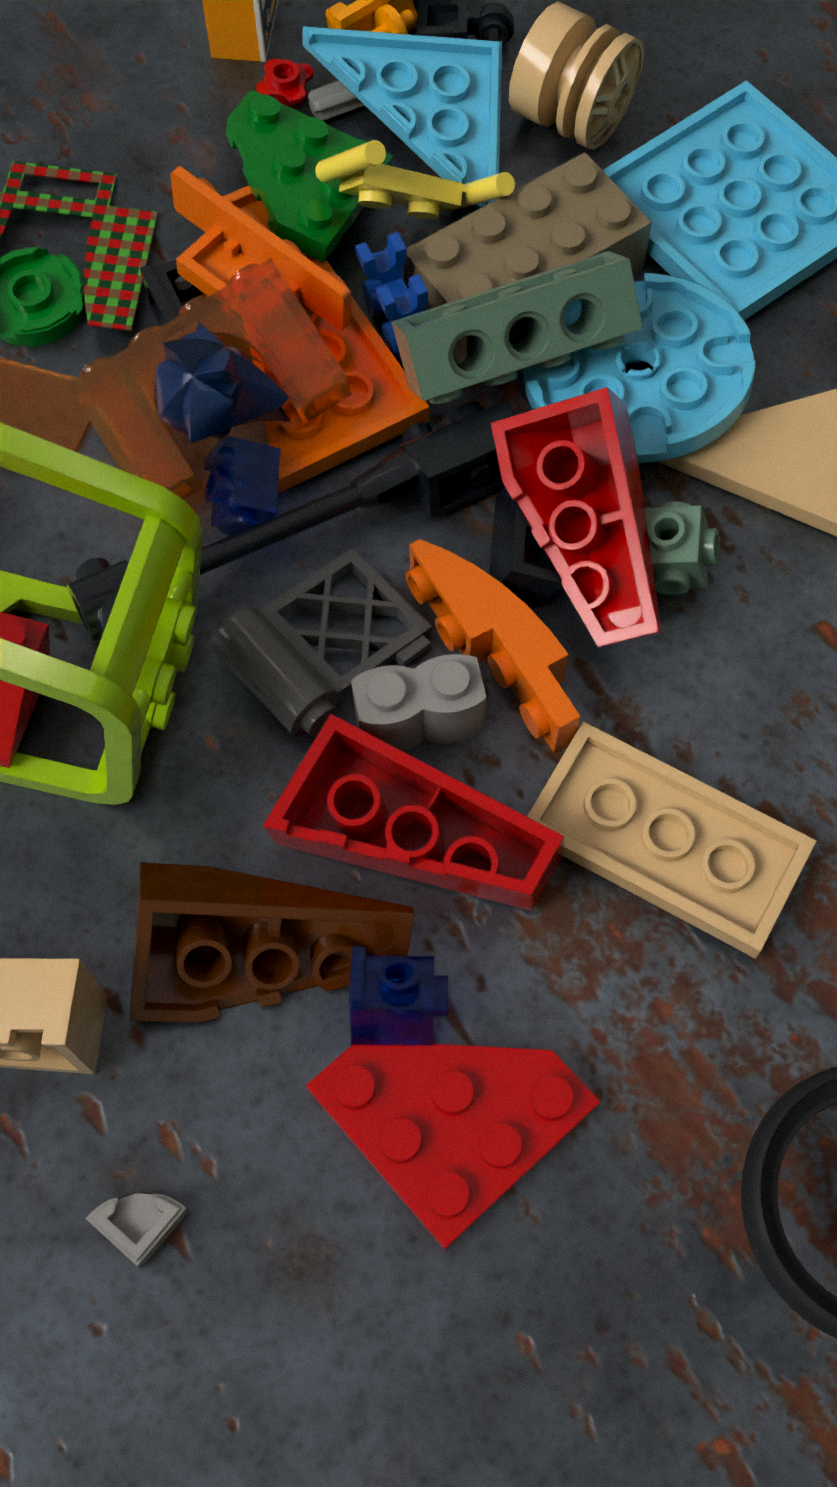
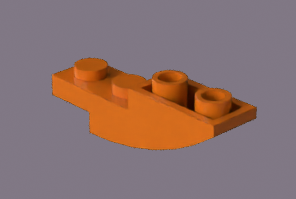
(495, 625)

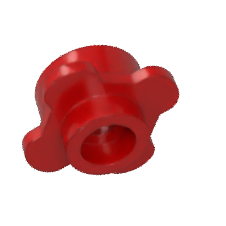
(286, 81)

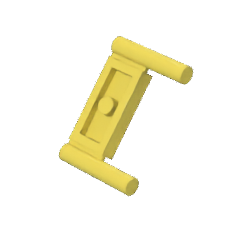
(422, 194)

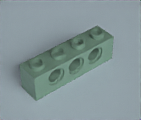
(607, 314)

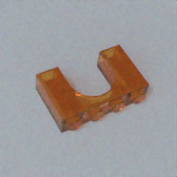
(251, 314)

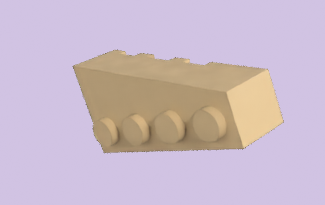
(50, 1015)

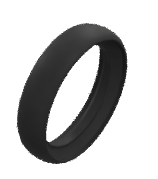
(760, 1199)

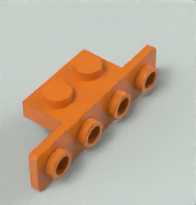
(238, 239)

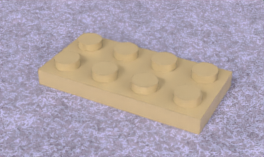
(672, 838)

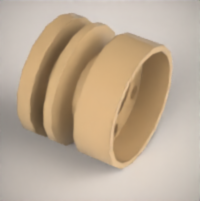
(575, 75)

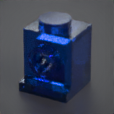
(241, 483)
(395, 999)

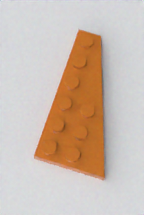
(373, 414)

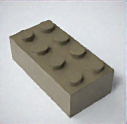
(533, 230)

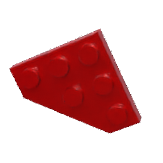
(452, 1121)

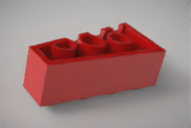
(406, 819)

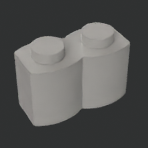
(432, 703)

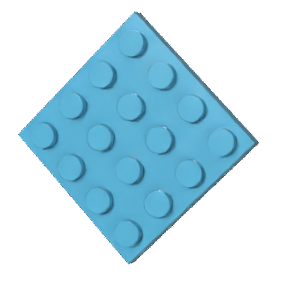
(736, 199)

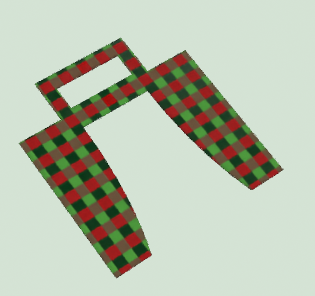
(115, 244)

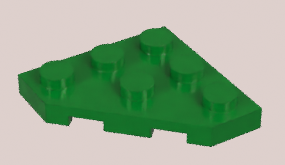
(280, 166)

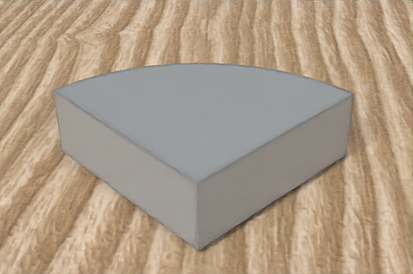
(138, 1223)

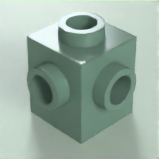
(681, 547)

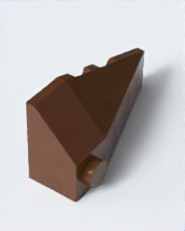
(242, 938)

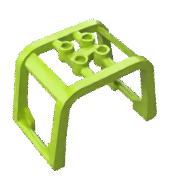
(144, 635)

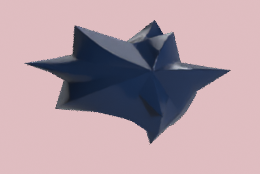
(213, 387)

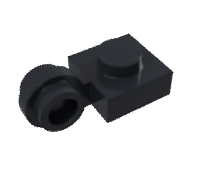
(456, 20)

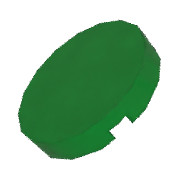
(39, 297)

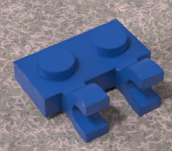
(385, 288)

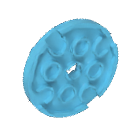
(697, 376)

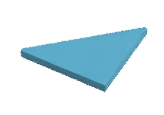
(426, 90)

